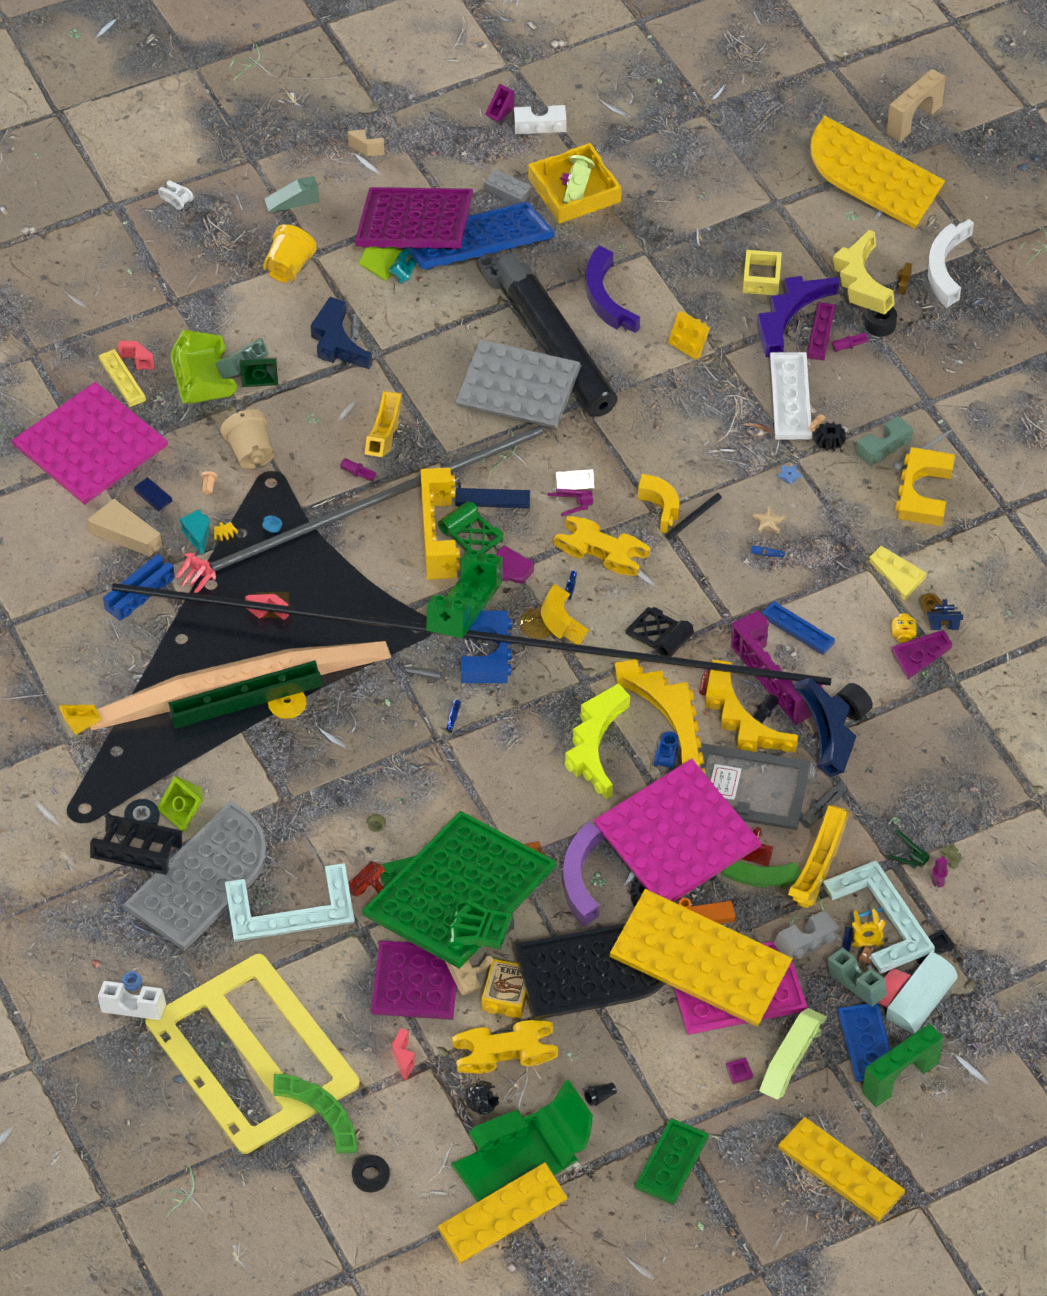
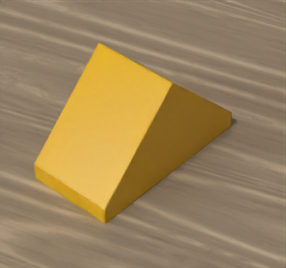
(80, 716)

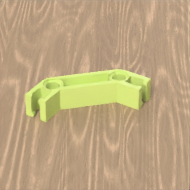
(791, 1052)

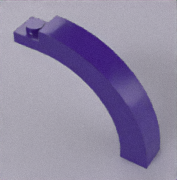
(602, 304)

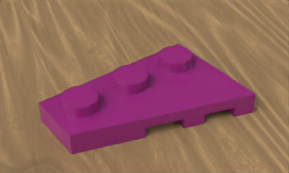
(921, 652)

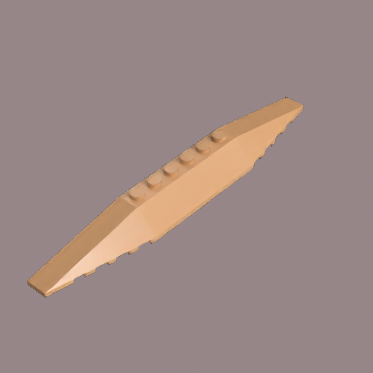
(155, 698)

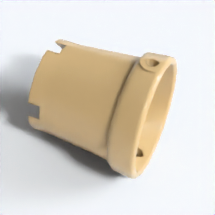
(248, 437)

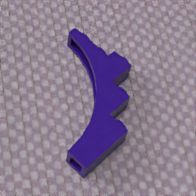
(783, 307)

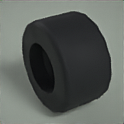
(880, 327)
(857, 699)

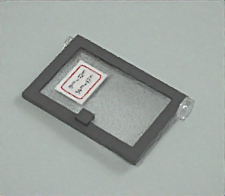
(759, 785)

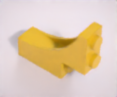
(380, 438)

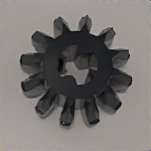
(830, 436)

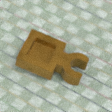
(904, 276)

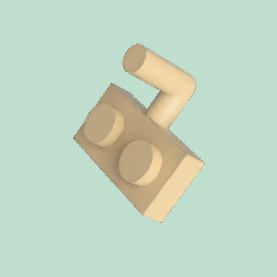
(466, 976)

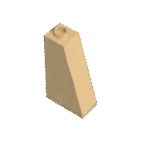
(124, 528)

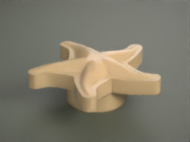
(769, 521)

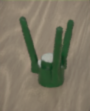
(918, 856)

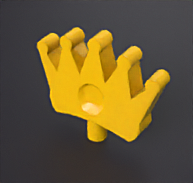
(224, 530)

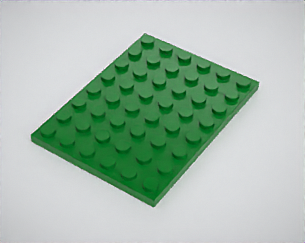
(455, 866)

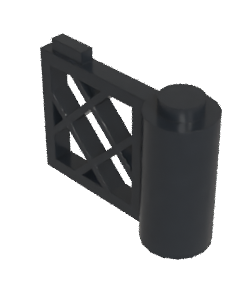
(671, 638)

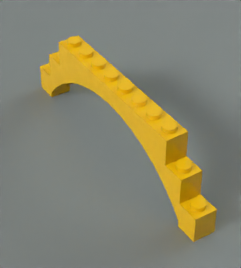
(670, 700)

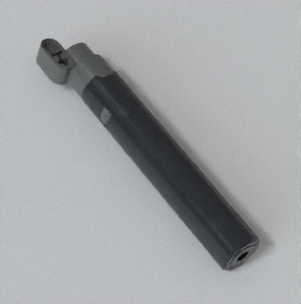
(550, 328)

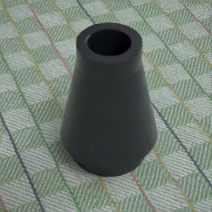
(598, 1093)

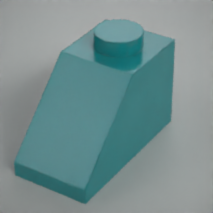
(196, 529)

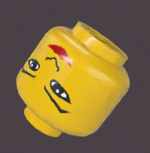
(904, 628)

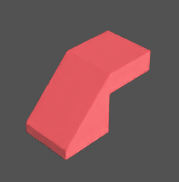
(133, 349)
(266, 598)
(404, 1059)

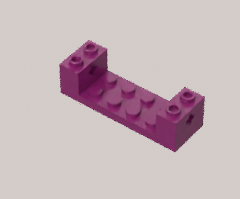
(748, 640)

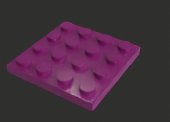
(412, 983)

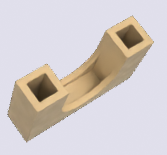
(925, 94)

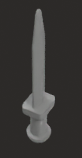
(900, 464)

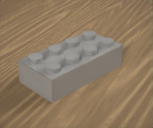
(507, 187)

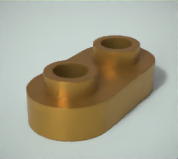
(932, 599)

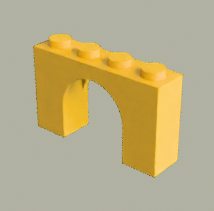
(922, 464)

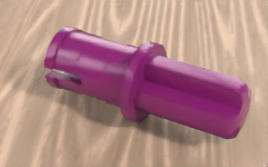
(849, 342)
(357, 469)
(940, 872)

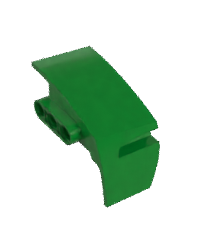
(518, 1144)

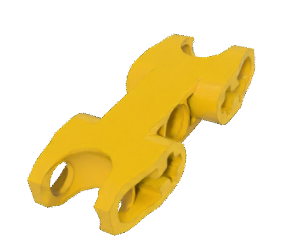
(614, 551)
(489, 1048)

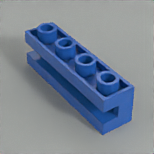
(151, 575)

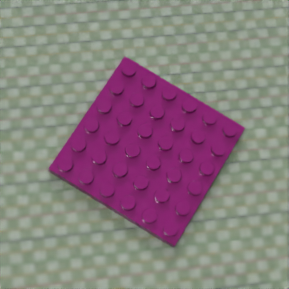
(414, 217)

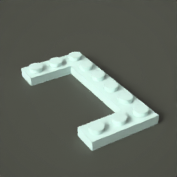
(247, 927)
(915, 943)

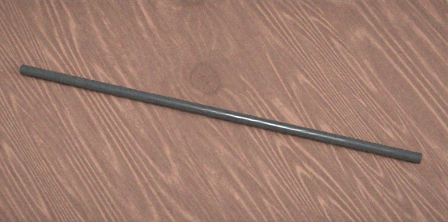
(370, 501)

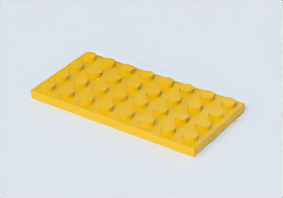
(701, 957)

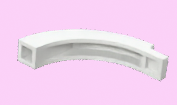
(939, 279)

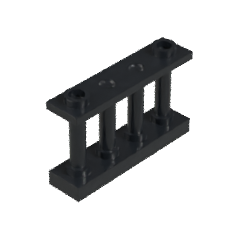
(131, 856)

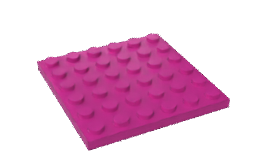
(89, 442)
(677, 832)

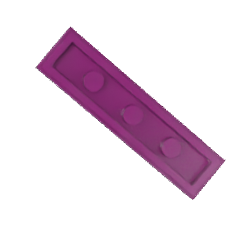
(821, 331)

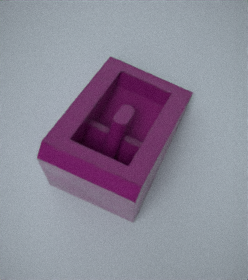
(501, 103)

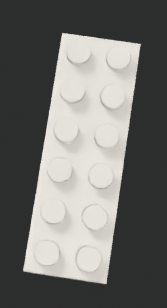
(790, 395)

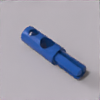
(758, 550)

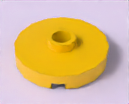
(288, 710)

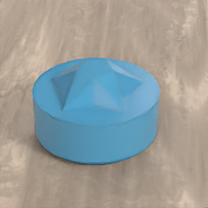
(272, 524)

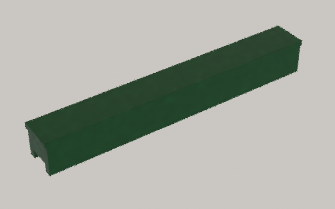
(245, 694)

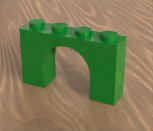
(921, 1049)

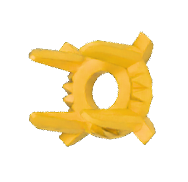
(876, 927)

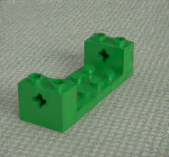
(477, 584)

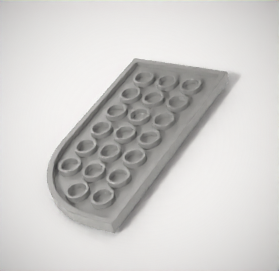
(194, 888)

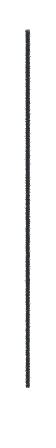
(471, 634)

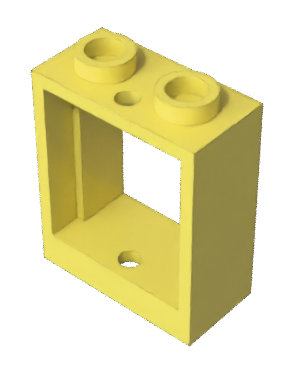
(753, 284)

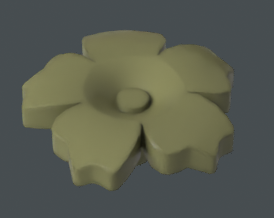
(951, 855)

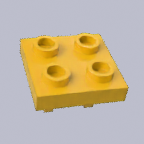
(689, 335)

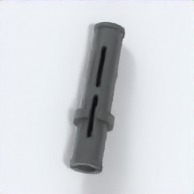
(809, 819)

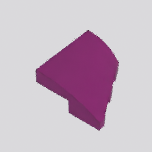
(515, 566)

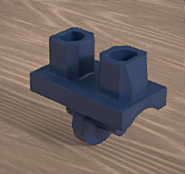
(936, 617)

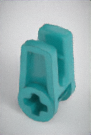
(400, 268)

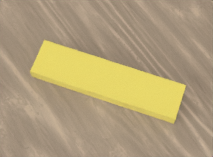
(122, 378)

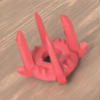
(199, 565)

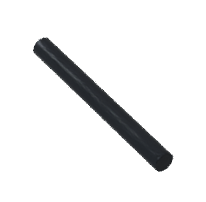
(694, 515)

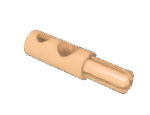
(815, 424)

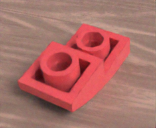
(894, 983)

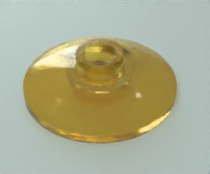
(531, 626)

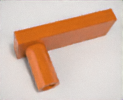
(719, 912)

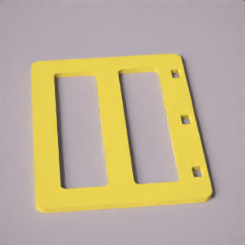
(212, 1094)

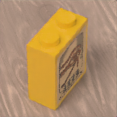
(504, 990)

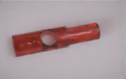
(704, 684)

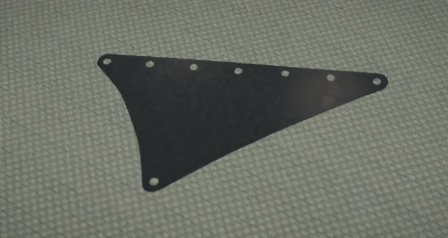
(225, 634)

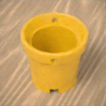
(289, 252)

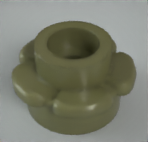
(376, 822)

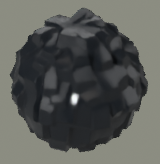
(481, 1099)

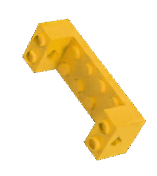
(440, 556)

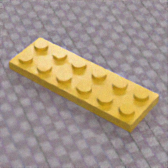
(841, 1169)
(502, 1213)

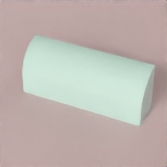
(922, 993)

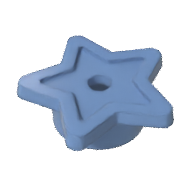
(789, 478)

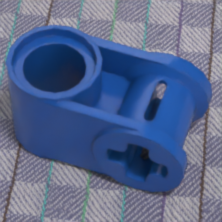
(667, 753)

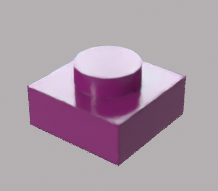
(739, 1070)

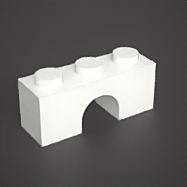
(528, 123)
(116, 1000)

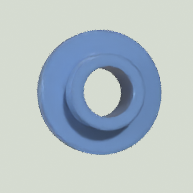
(132, 976)

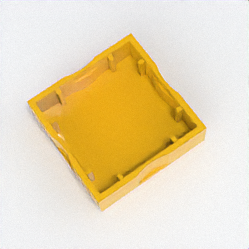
(600, 192)

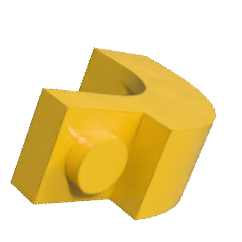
(663, 494)
(557, 618)

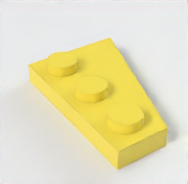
(901, 573)

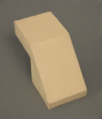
(368, 147)

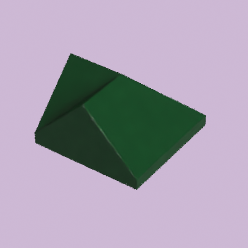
(259, 372)

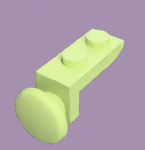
(579, 177)

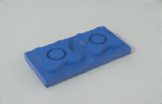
(863, 1036)

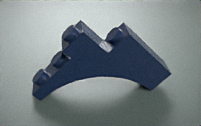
(333, 339)
(829, 715)

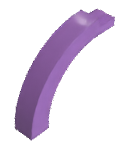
(577, 897)

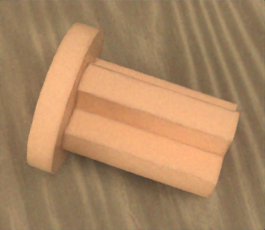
(208, 481)

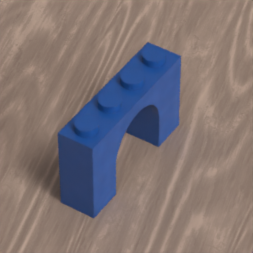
(492, 667)

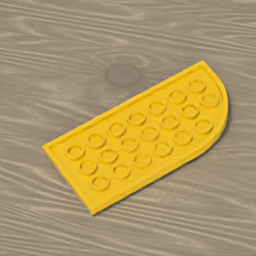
(873, 173)

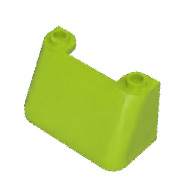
(196, 369)

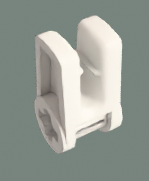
(175, 194)

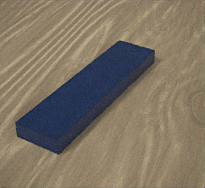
(494, 497)

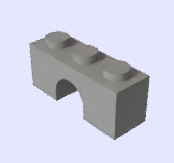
(796, 944)

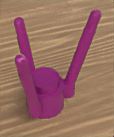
(583, 498)

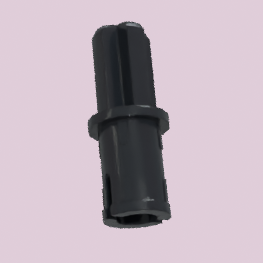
(765, 709)

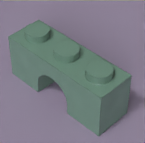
(874, 450)
(867, 986)

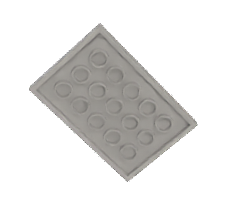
(518, 384)

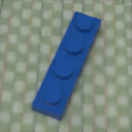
(798, 628)

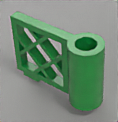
(461, 519)

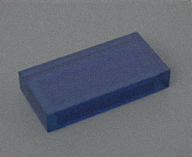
(153, 494)

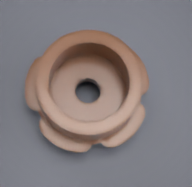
(865, 956)

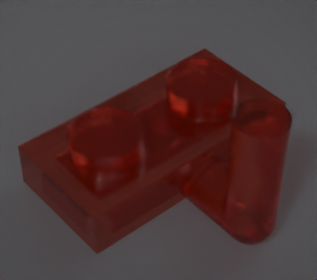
(761, 855)
(367, 876)

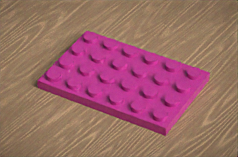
(703, 1017)

